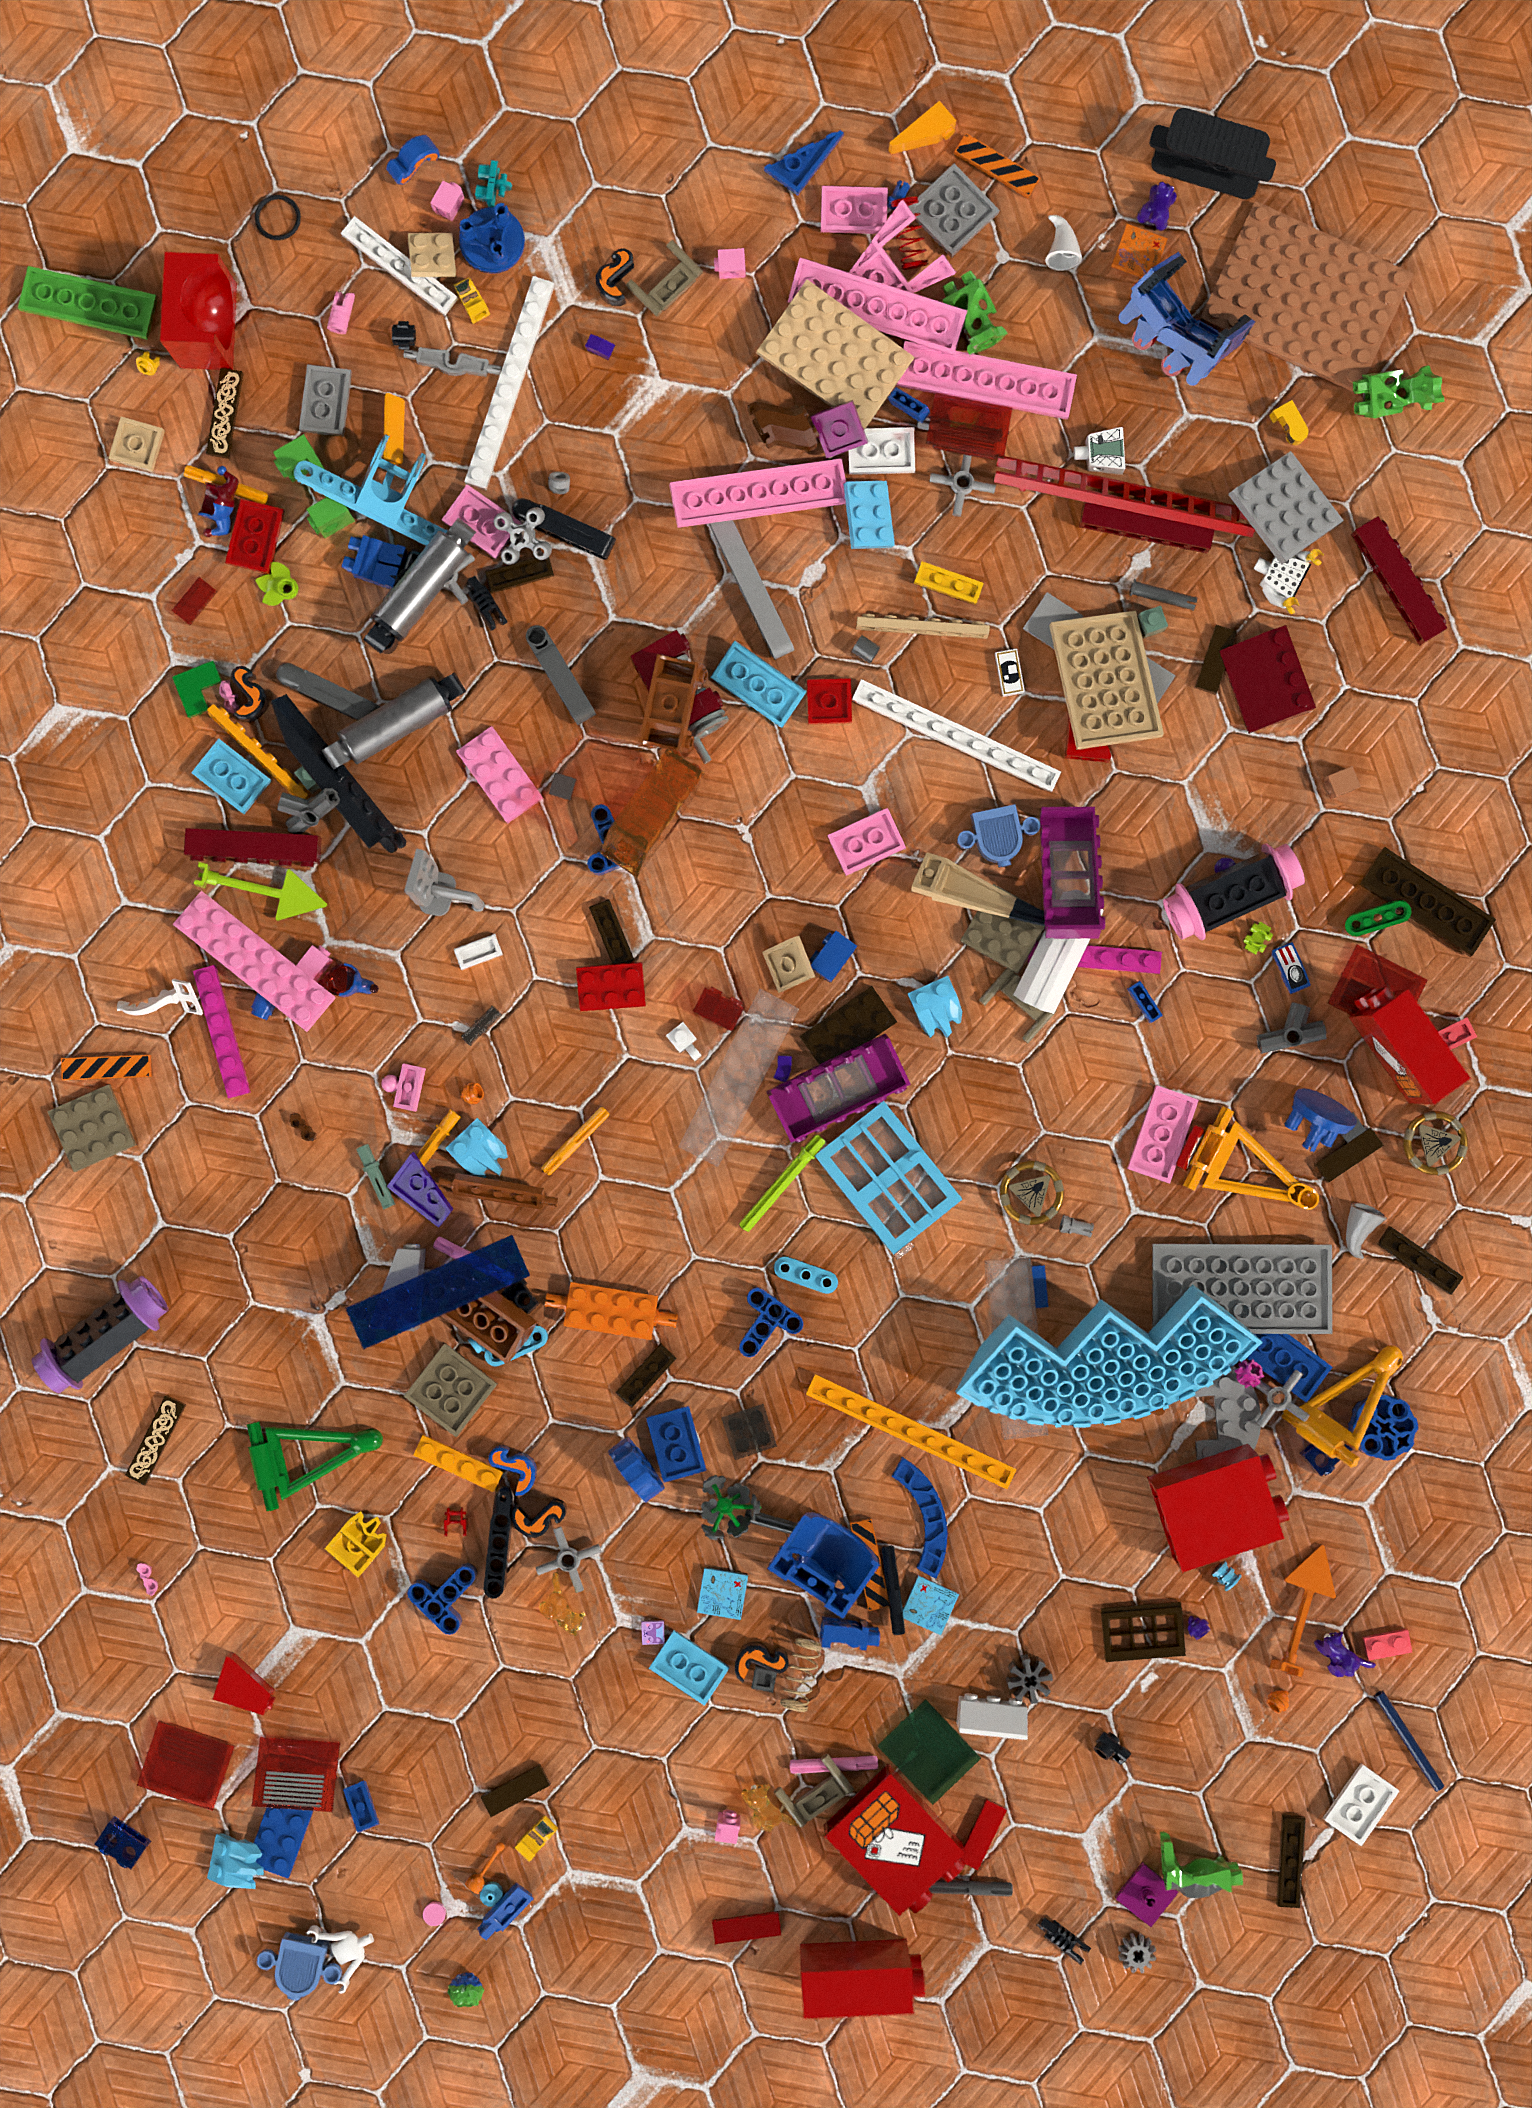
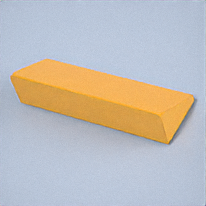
(394, 427)

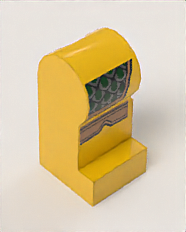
(471, 300)
(1292, 423)
(536, 1837)

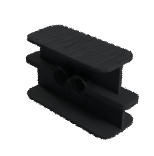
(1212, 153)

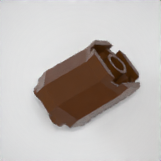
(784, 426)

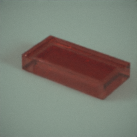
(194, 601)

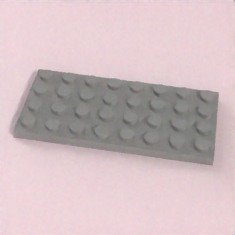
(1259, 1284)

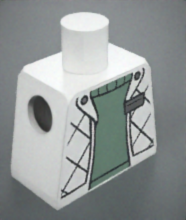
(1103, 451)

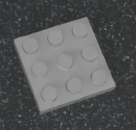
(953, 210)

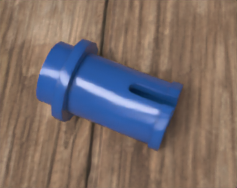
(899, 192)

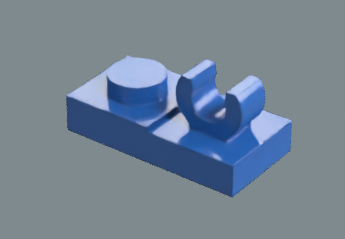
(361, 1806)

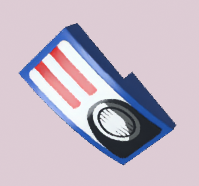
(1291, 968)

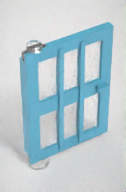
(888, 1178)

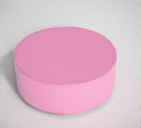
(434, 1913)

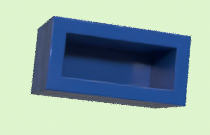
(832, 956)

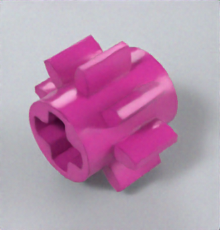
(1249, 1373)

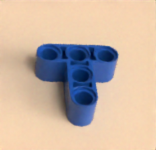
(602, 827)
(771, 1321)
(444, 1600)

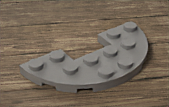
(1235, 1415)

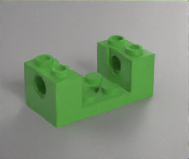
(326, 515)

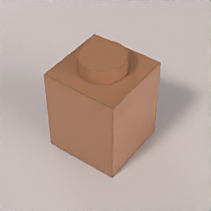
(1341, 782)

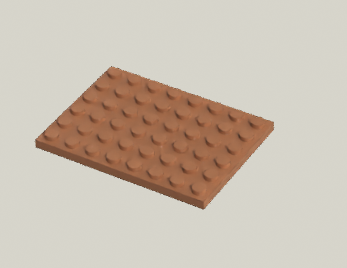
(1308, 294)

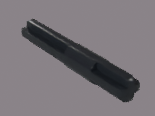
(893, 1590)

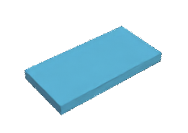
(758, 684)

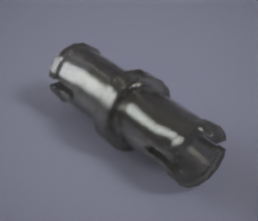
(481, 1025)

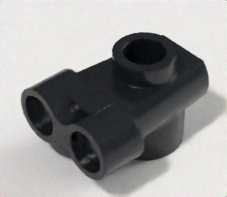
(517, 1293)
(1108, 1746)

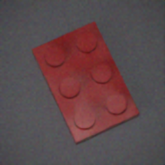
(254, 536)
(611, 986)

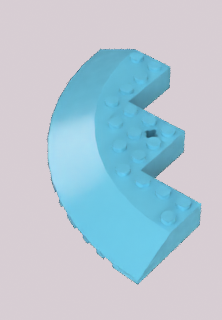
(1106, 1364)

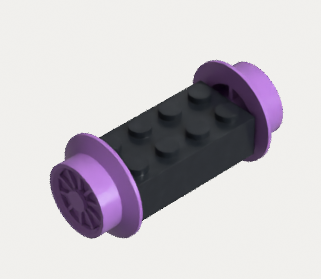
(100, 1335)

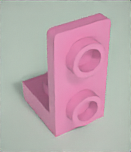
(727, 1826)

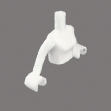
(347, 1948)

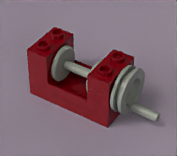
(706, 709)

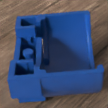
(825, 1556)

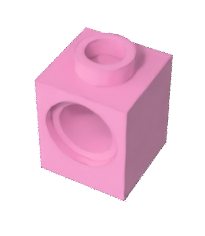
(447, 200)
(730, 263)
(315, 962)

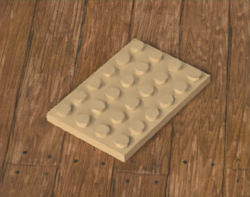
(834, 353)
(1106, 680)

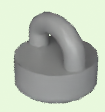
(559, 482)

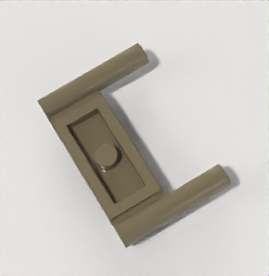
(671, 286)
(1008, 983)
(819, 1797)

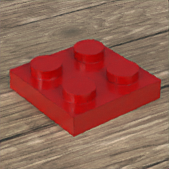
(829, 701)

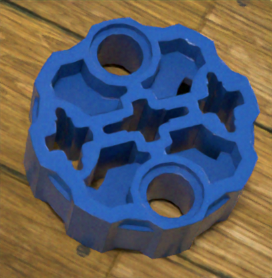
(1402, 1419)
(636, 1469)

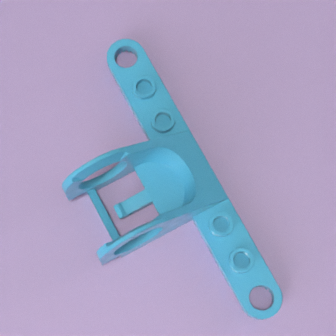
(373, 498)

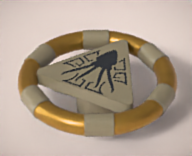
(1435, 1143)
(1032, 1192)

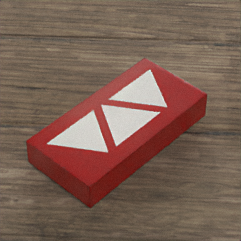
(1190, 1148)

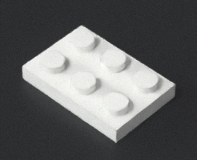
(886, 452)
(1361, 1804)

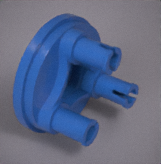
(492, 239)
(1326, 1117)

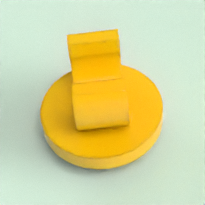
(146, 365)

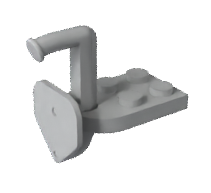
(435, 889)

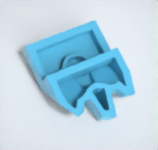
(936, 1006)
(478, 1150)
(234, 1862)

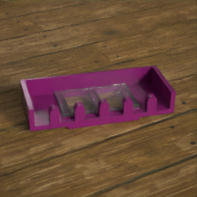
(1071, 873)
(838, 1088)

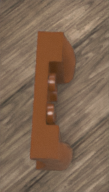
(671, 703)

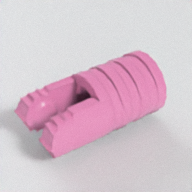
(340, 312)

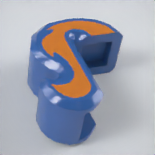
(411, 157)
(517, 1463)

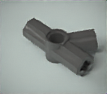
(307, 812)
(1296, 1023)

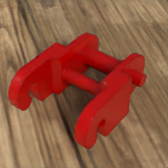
(463, 1521)

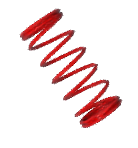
(915, 264)

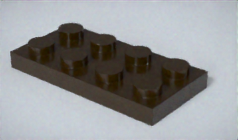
(849, 1026)

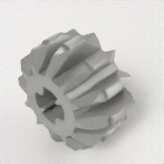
(1139, 1944)

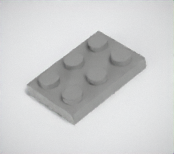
(325, 400)

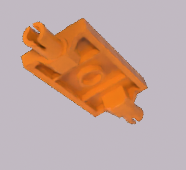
(611, 1310)

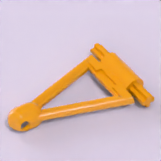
(1215, 1151)
(1326, 1432)

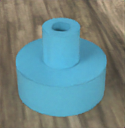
(491, 1893)

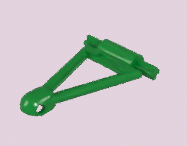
(270, 1465)

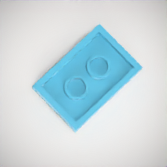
(869, 514)
(231, 776)
(689, 1667)

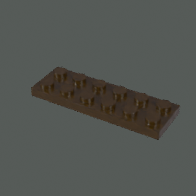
(1430, 901)

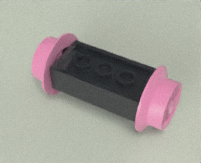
(1234, 891)

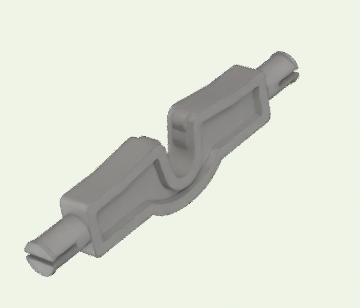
(440, 359)

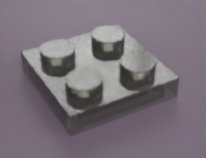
(749, 1431)

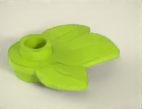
(275, 583)

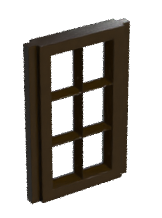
(1144, 1652)

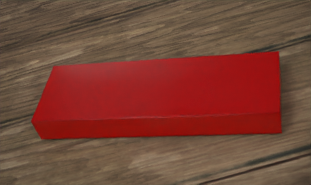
(983, 1833)
(746, 1927)

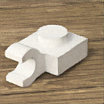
(682, 1039)

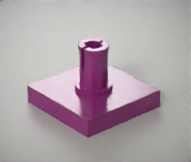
(839, 429)
(1145, 1894)

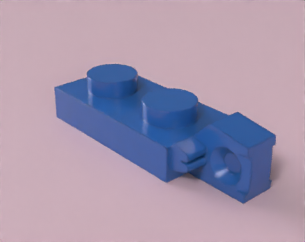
(505, 1911)

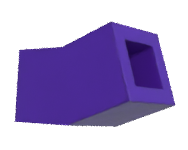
(599, 346)
(783, 1068)

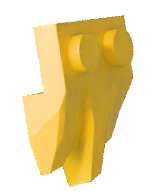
(357, 1544)

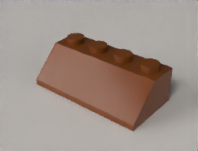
(494, 1324)

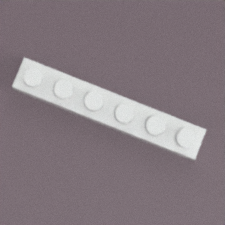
(398, 265)

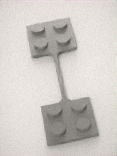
(1054, 610)

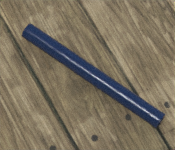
(1409, 1741)

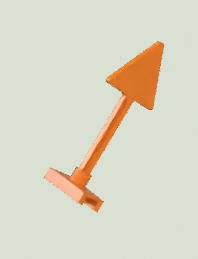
(1313, 1577)

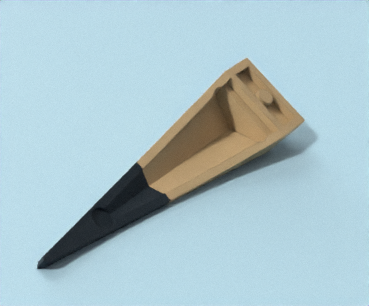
(956, 886)

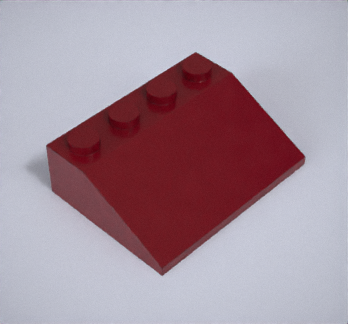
(1267, 679)

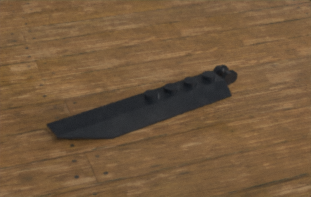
(354, 802)

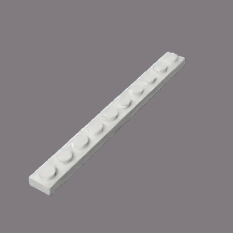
(509, 383)
(956, 736)

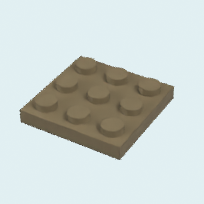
(1002, 938)
(92, 1128)
(450, 1389)

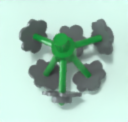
(715, 1511)

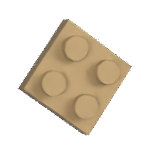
(431, 255)
(136, 444)
(788, 964)

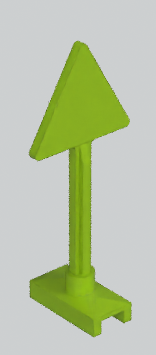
(294, 896)

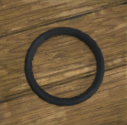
(281, 237)

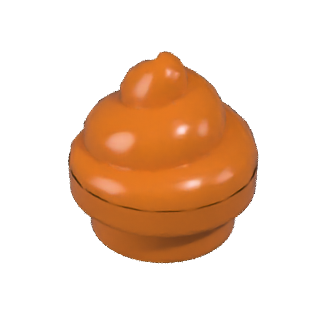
(472, 1093)
(1278, 1701)

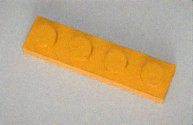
(458, 1463)

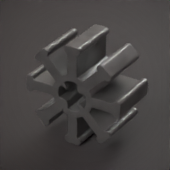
(1030, 1686)

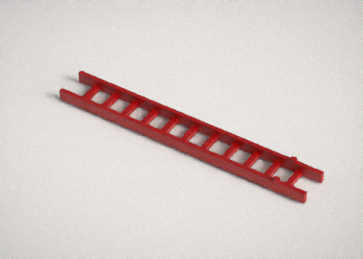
(1124, 503)

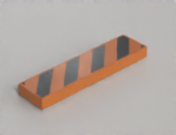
(997, 165)
(106, 1067)
(875, 1589)

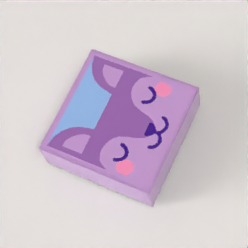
(653, 1632)

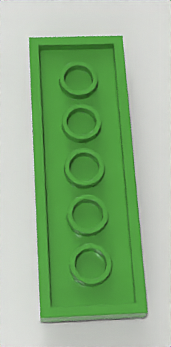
(87, 302)

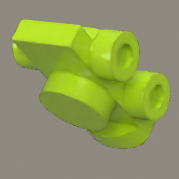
(1255, 942)

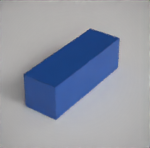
(909, 405)
(1144, 1002)
(1040, 1286)

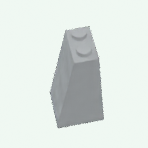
(407, 1264)

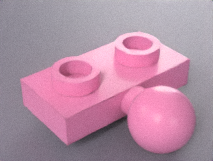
(407, 1086)

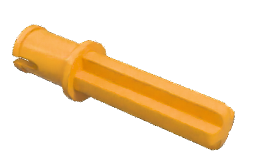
(438, 1136)

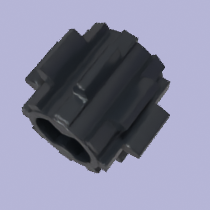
(404, 335)

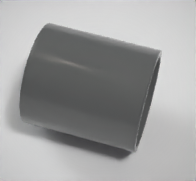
(865, 649)

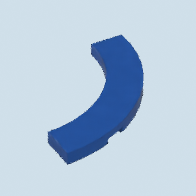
(932, 1512)

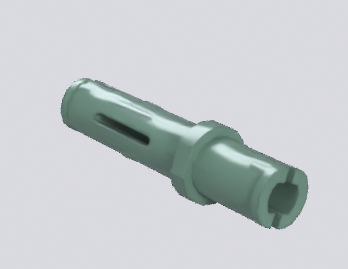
(374, 1174)

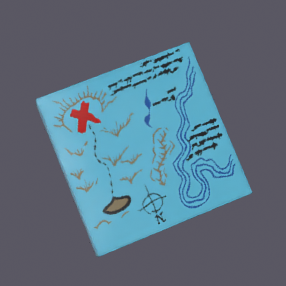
(722, 1593)
(929, 1605)

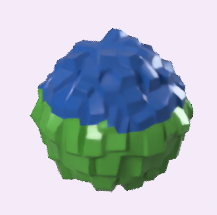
(465, 1990)

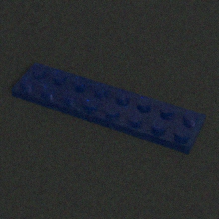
(437, 1291)

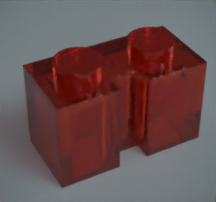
(719, 1009)

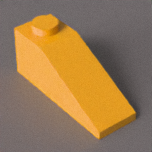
(926, 130)

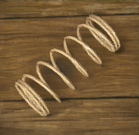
(787, 1703)

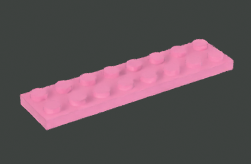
(886, 306)
(989, 380)
(758, 493)
(254, 961)

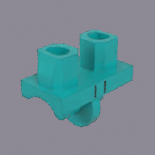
(489, 192)

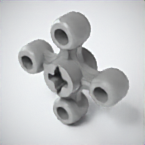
(529, 535)

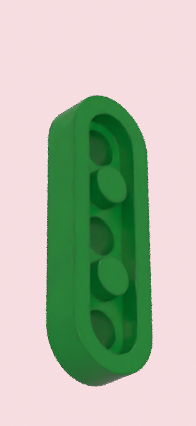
(1388, 919)

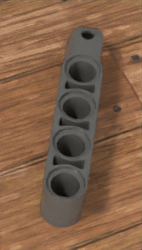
(559, 674)
(324, 691)

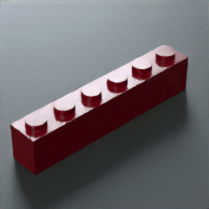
(1146, 528)
(1399, 581)
(252, 846)

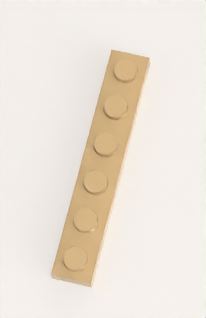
(931, 627)

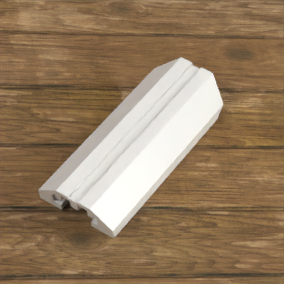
(1050, 972)

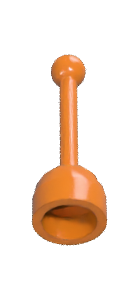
(476, 1881)

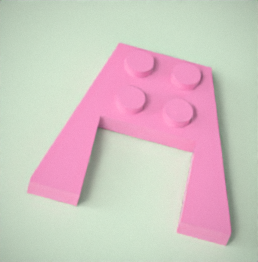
(878, 266)

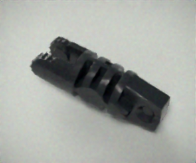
(484, 603)
(1062, 1938)

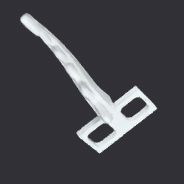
(165, 997)

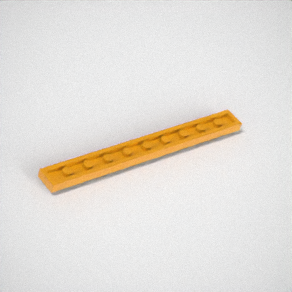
(911, 1431)

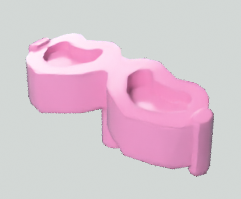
(229, 698)
(150, 1584)

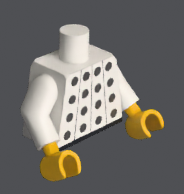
(1283, 581)

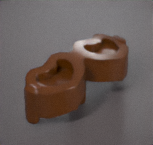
(299, 1123)

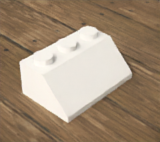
(992, 1717)

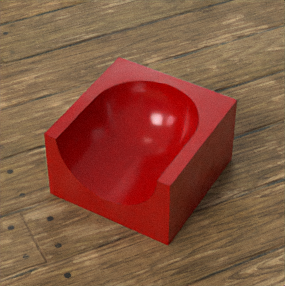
(198, 310)

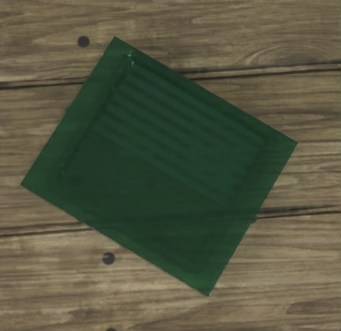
(929, 1751)

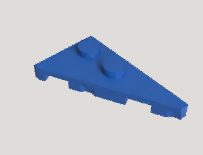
(798, 168)

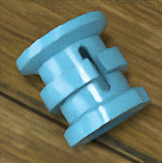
(1226, 1575)

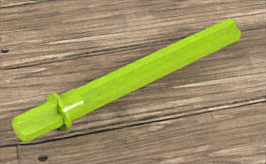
(782, 1182)

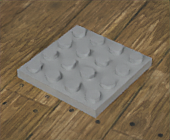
(1286, 507)

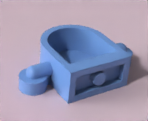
(998, 834)
(299, 1965)

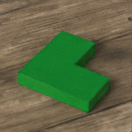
(190, 687)

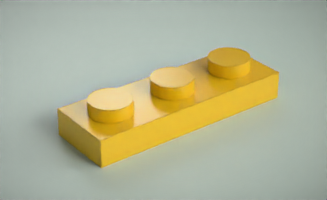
(948, 583)

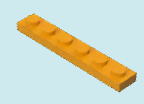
(253, 747)

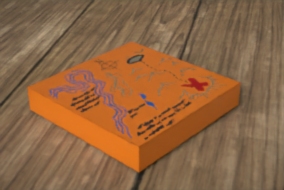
(1138, 251)

